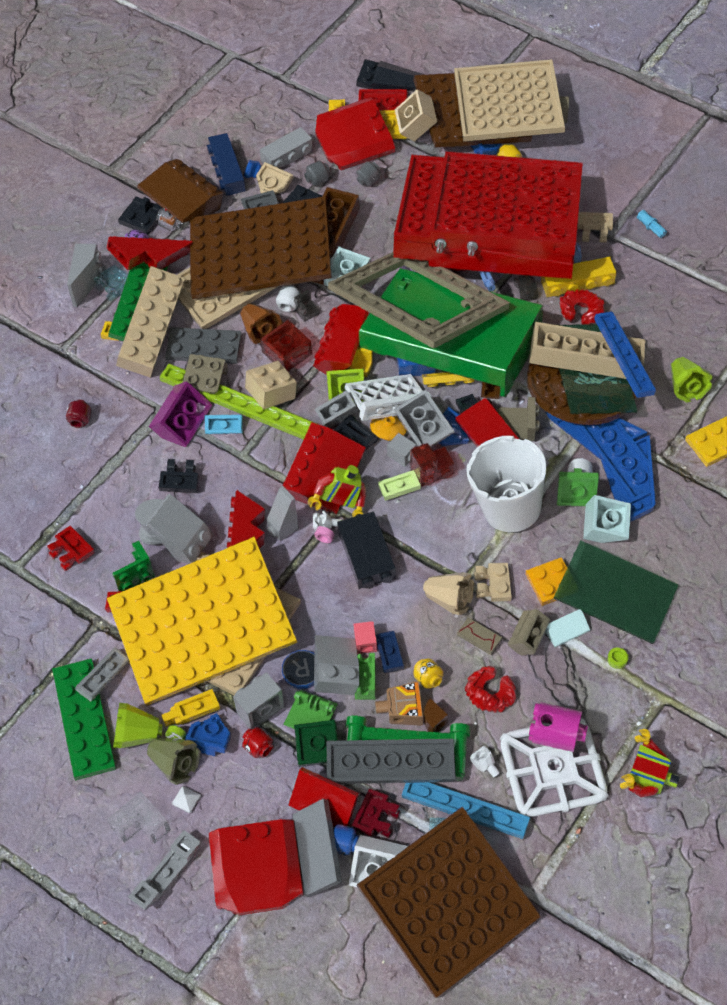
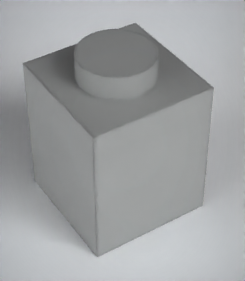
(399, 449)

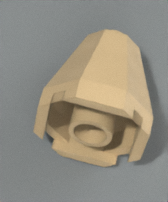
(450, 591)

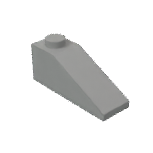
(283, 516)

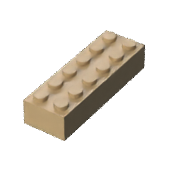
(150, 322)
(577, 350)

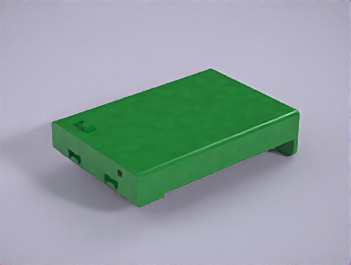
(487, 353)

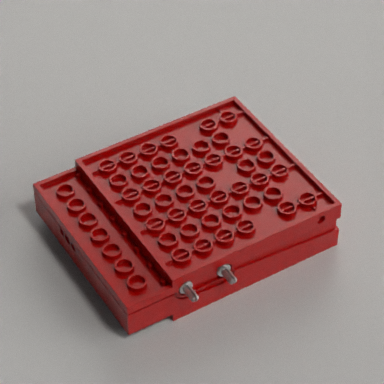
(490, 214)

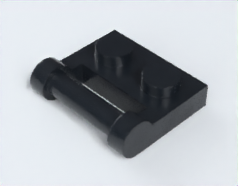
(344, 429)

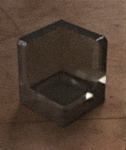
(305, 307)

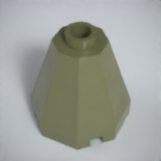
(174, 758)

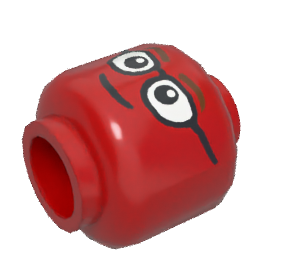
(257, 742)

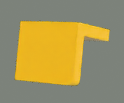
(363, 359)

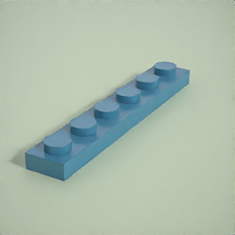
(480, 811)

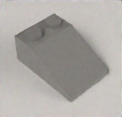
(84, 268)
(423, 420)
(179, 530)
(335, 665)

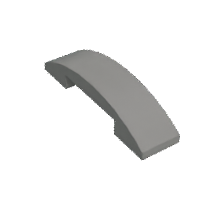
(166, 872)

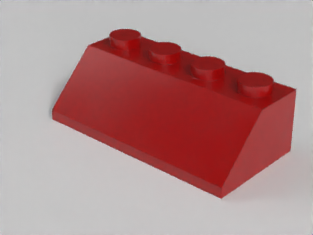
(340, 338)

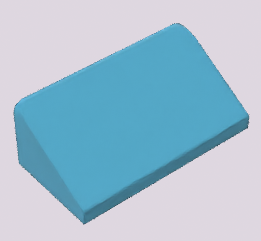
(223, 424)

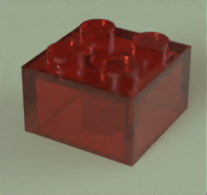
(286, 345)

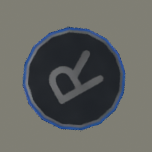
(299, 669)

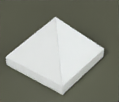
(186, 799)

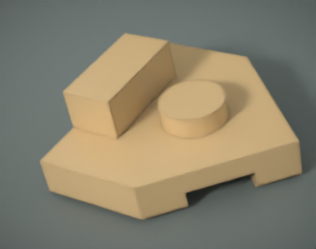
(273, 179)

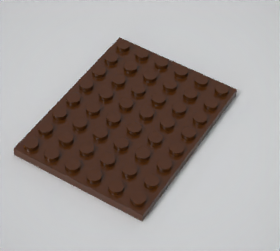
(259, 248)

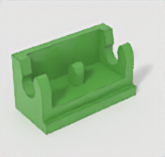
(367, 673)

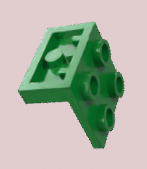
(135, 572)

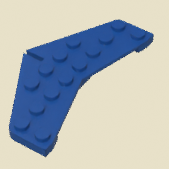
(625, 459)

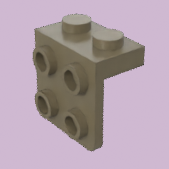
(205, 373)
(522, 420)

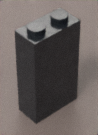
(366, 550)

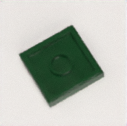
(312, 741)

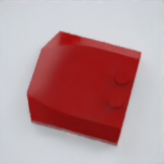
(353, 134)
(255, 866)

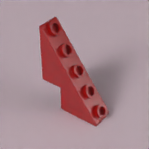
(154, 252)
(245, 520)

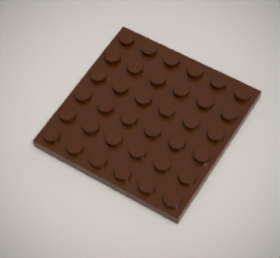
(448, 129)
(448, 901)

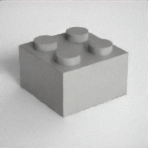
(258, 701)

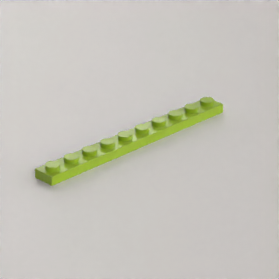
(245, 405)

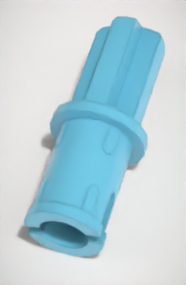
(651, 223)

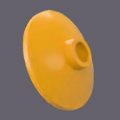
(387, 427)

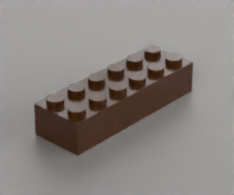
(341, 213)

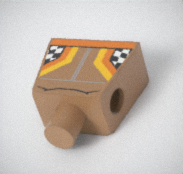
(402, 704)

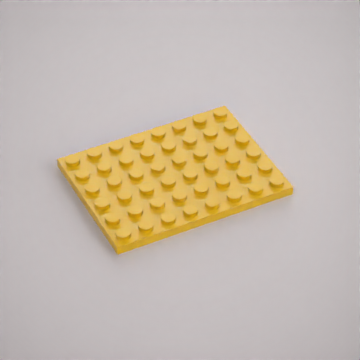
(201, 621)

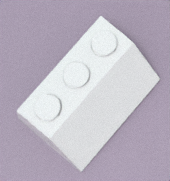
(370, 856)

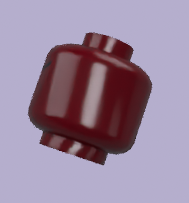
(78, 413)

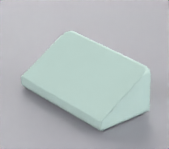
(567, 628)

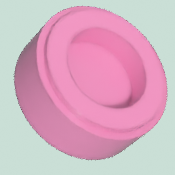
(324, 534)

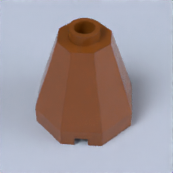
(259, 321)

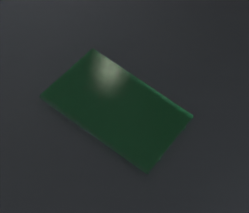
(616, 592)

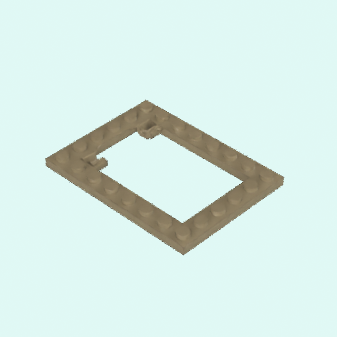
(482, 302)

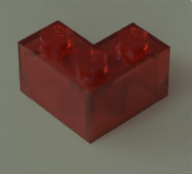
(430, 464)

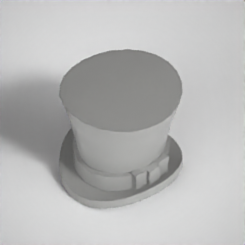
(143, 514)

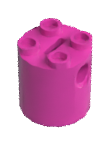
(563, 728)

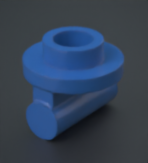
(252, 169)

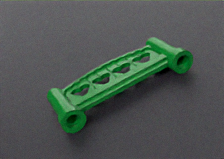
(459, 733)

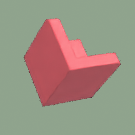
(365, 637)

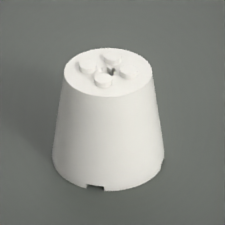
(508, 482)

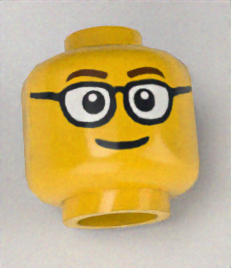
(428, 673)

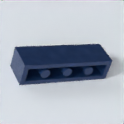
(226, 164)

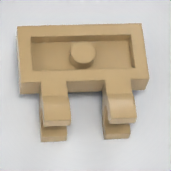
(595, 221)
(499, 582)

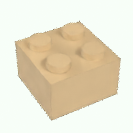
(415, 115)
(270, 384)

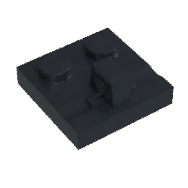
(140, 215)

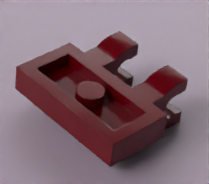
(371, 811)

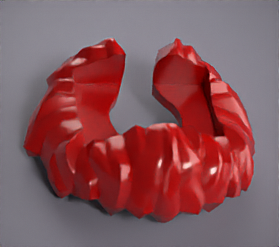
(584, 299)
(482, 699)

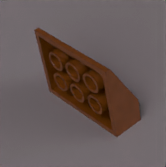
(181, 191)

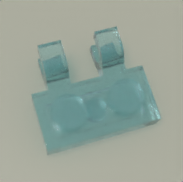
(115, 278)

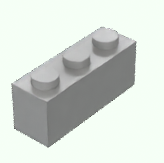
(287, 149)

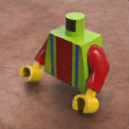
(342, 488)
(649, 769)

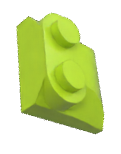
(337, 380)

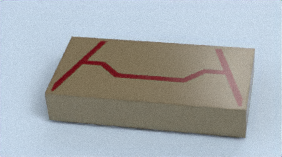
(479, 636)

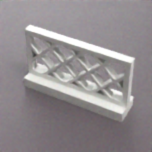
(380, 408)

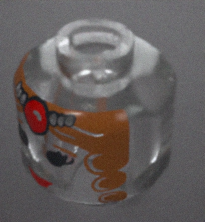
(167, 220)

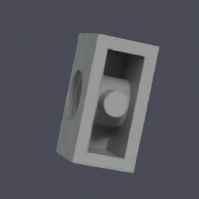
(336, 409)

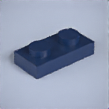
(389, 652)

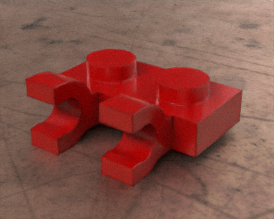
(74, 544)

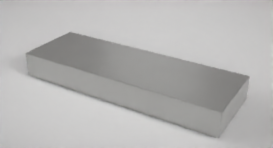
(102, 674)

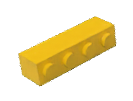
(584, 276)

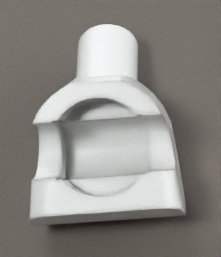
(324, 520)
(484, 760)

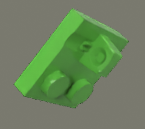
(576, 487)

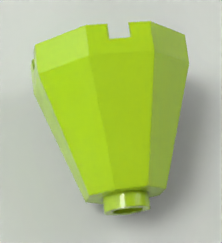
(689, 379)
(135, 727)

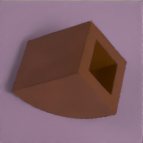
(434, 717)

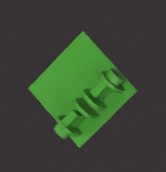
(309, 709)

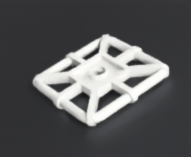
(547, 778)

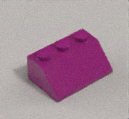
(180, 414)

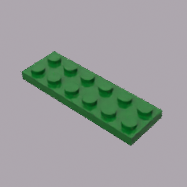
(128, 300)
(83, 723)

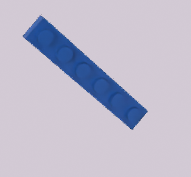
(625, 354)

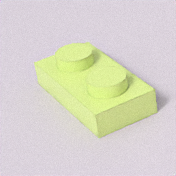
(399, 485)

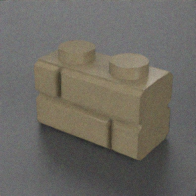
(528, 632)

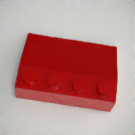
(319, 455)

